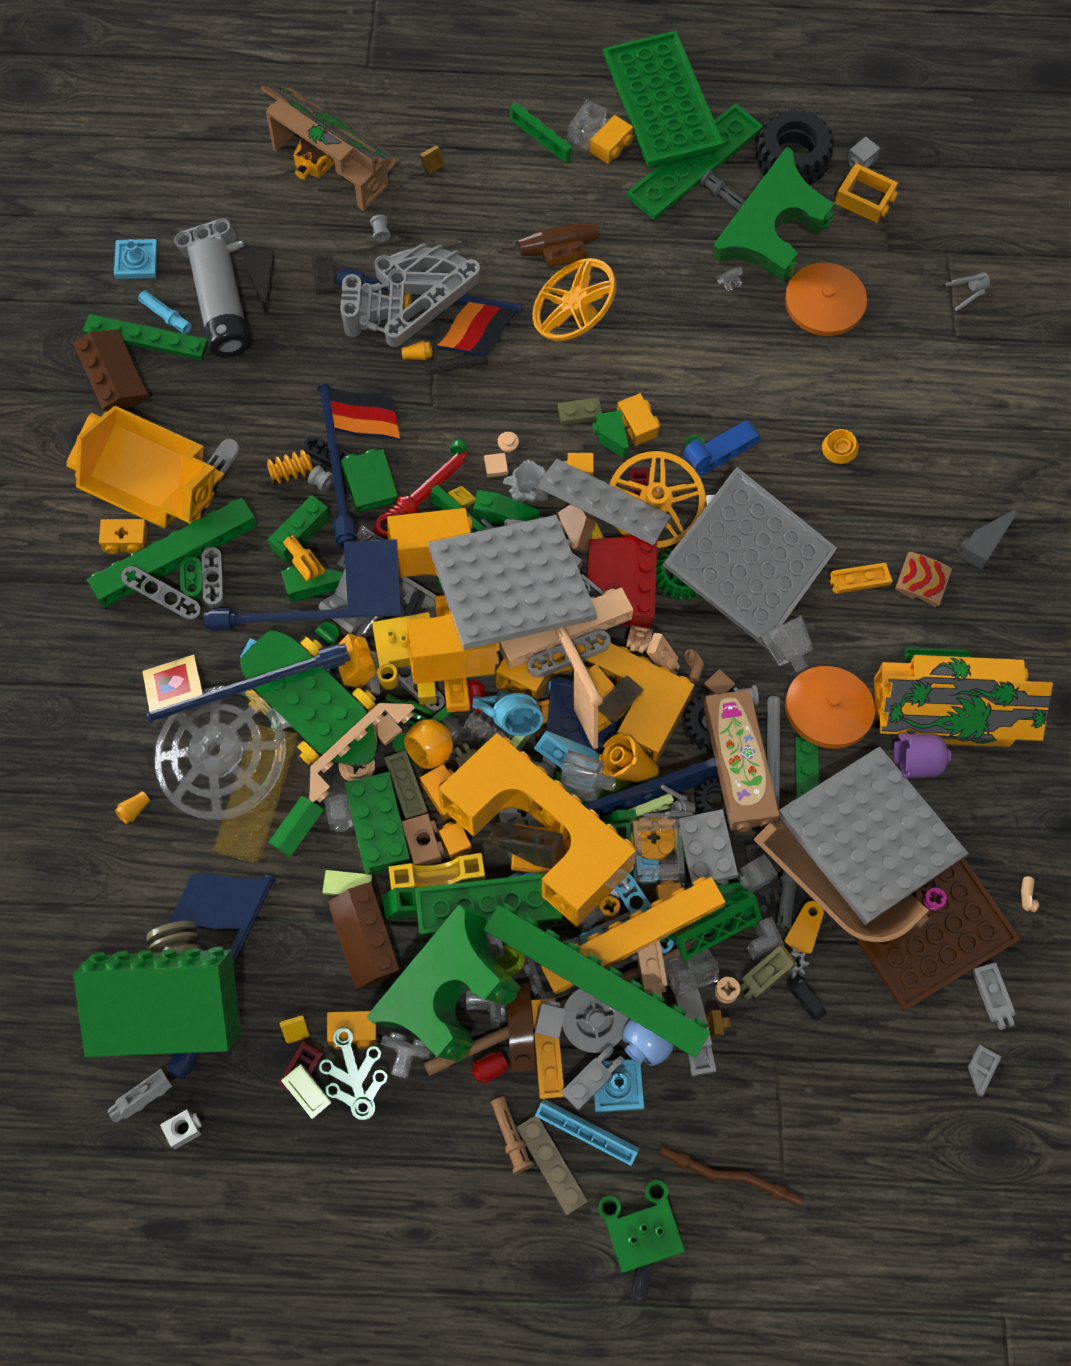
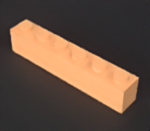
(611, 610)

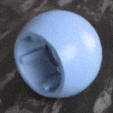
(645, 1045)

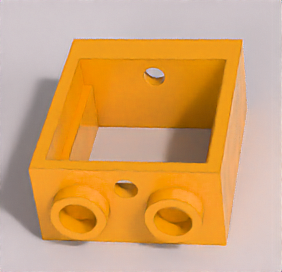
(860, 205)

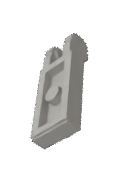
(591, 1079)

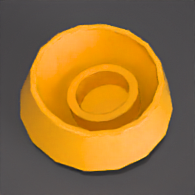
(840, 446)

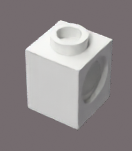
(170, 1129)

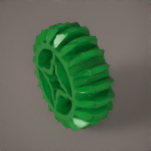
(672, 586)

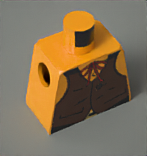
(311, 160)

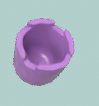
(921, 755)

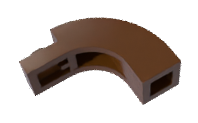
(521, 1031)

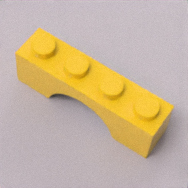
(460, 870)

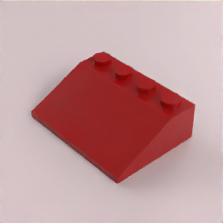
(629, 565)

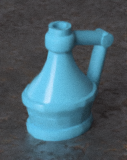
(512, 712)

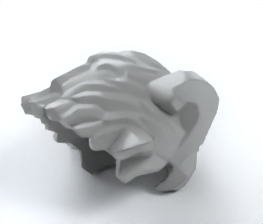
(526, 481)

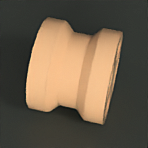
(724, 993)

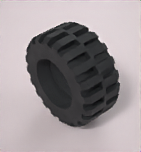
(798, 129)

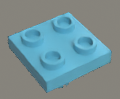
(135, 259)
(622, 1091)

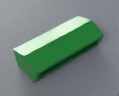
(295, 826)

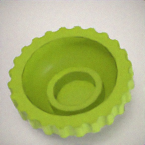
(511, 961)

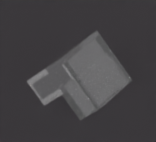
(768, 939)

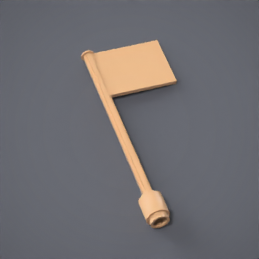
(585, 694)

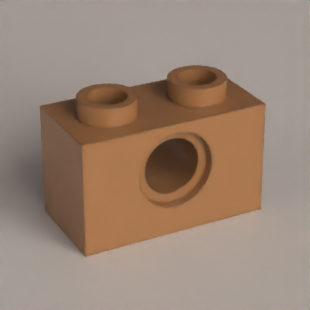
(416, 829)

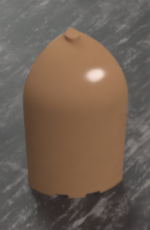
(794, 859)

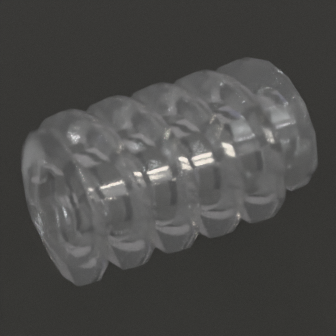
(483, 728)

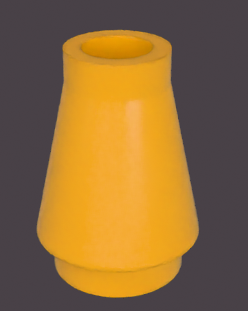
(418, 351)
(131, 808)

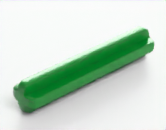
(910, 652)

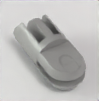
(225, 455)

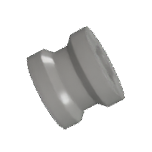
(320, 478)

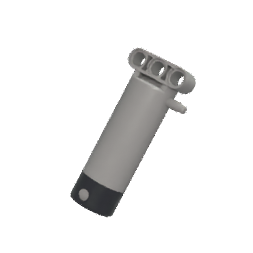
(215, 283)

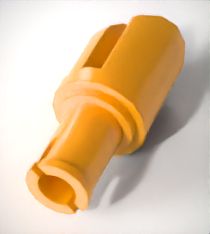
(304, 559)

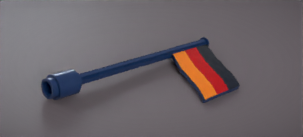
(474, 328)
(355, 415)

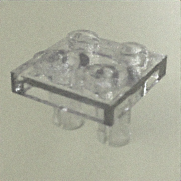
(497, 1011)
(405, 1052)

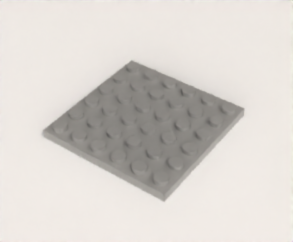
(749, 556)
(511, 582)
(872, 835)

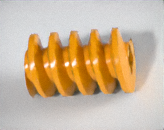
(289, 467)

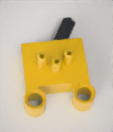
(392, 641)

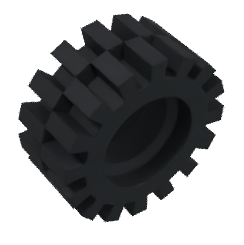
(702, 794)

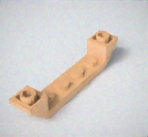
(397, 712)

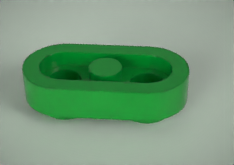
(191, 579)

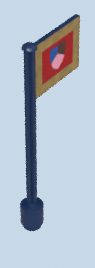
(178, 685)

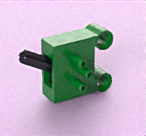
(643, 1237)

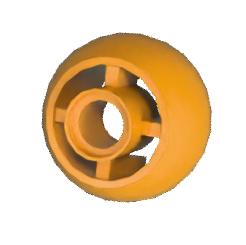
(429, 743)

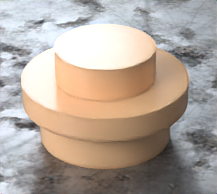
(508, 441)

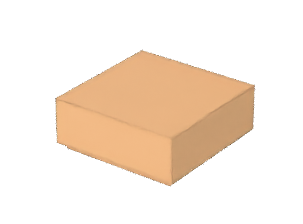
(495, 465)
(387, 730)

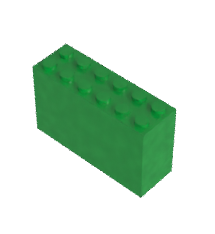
(157, 1002)

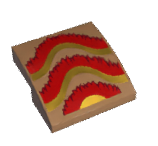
(923, 578)

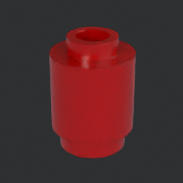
(489, 1067)

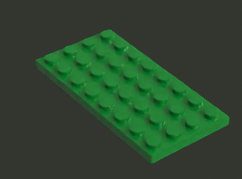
(662, 99)

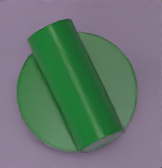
(328, 631)

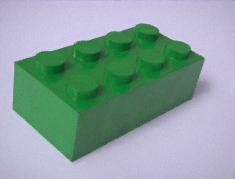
(377, 823)

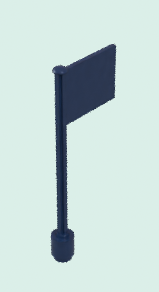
(370, 585)

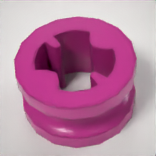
(935, 892)

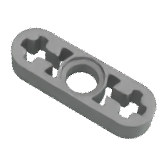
(217, 585)

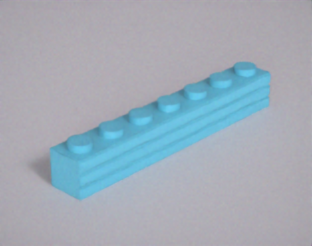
(587, 1132)

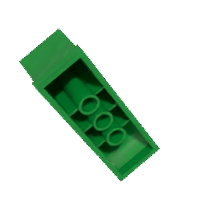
(777, 199)
(431, 984)

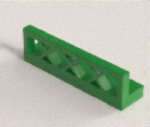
(735, 905)

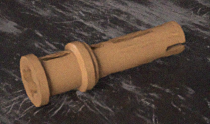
(515, 1146)

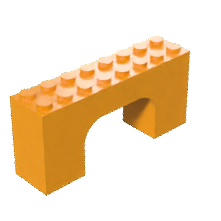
(434, 642)
(651, 715)
(504, 779)

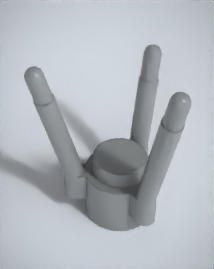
(976, 283)
(679, 809)

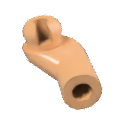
(1027, 893)

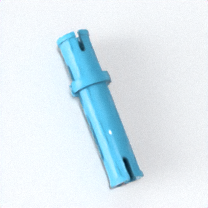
(170, 316)

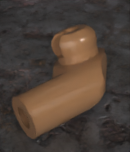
(695, 663)

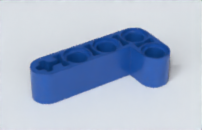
(722, 448)

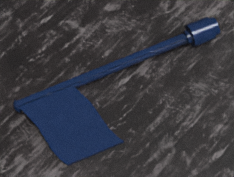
(219, 904)

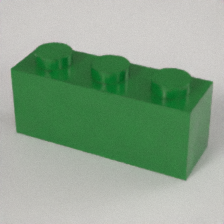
(302, 523)

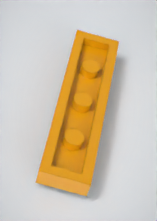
(547, 1059)

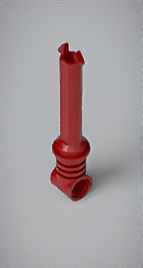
(409, 504)

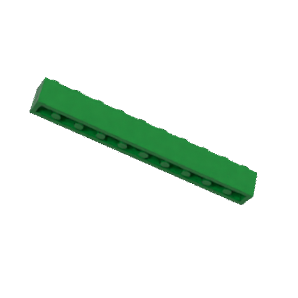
(598, 981)

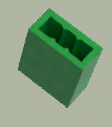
(369, 480)

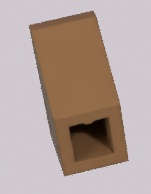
(578, 526)

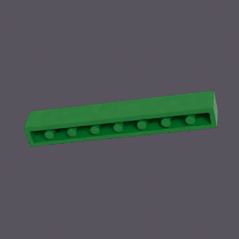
(166, 554)

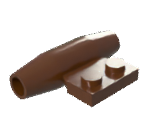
(560, 243)

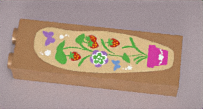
(740, 760)

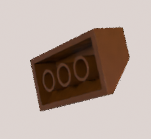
(110, 369)
(363, 936)

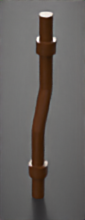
(778, 1191)

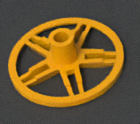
(576, 301)
(660, 495)

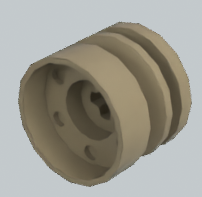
(175, 936)

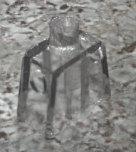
(789, 643)
(584, 776)

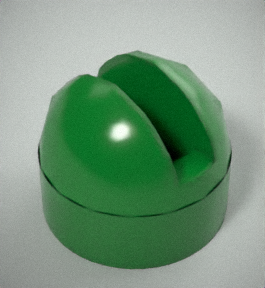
(458, 447)

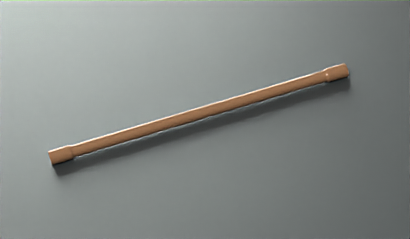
(438, 1064)

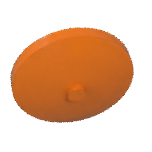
(825, 299)
(829, 707)

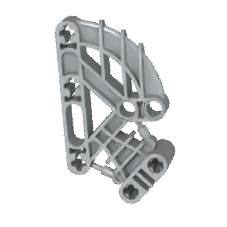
(438, 290)

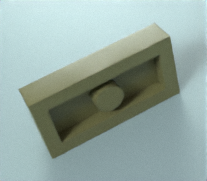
(579, 411)

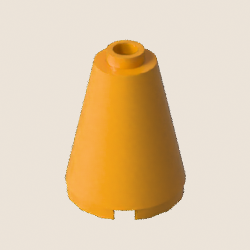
(627, 759)

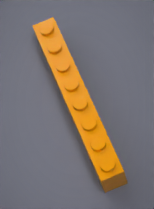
(647, 927)

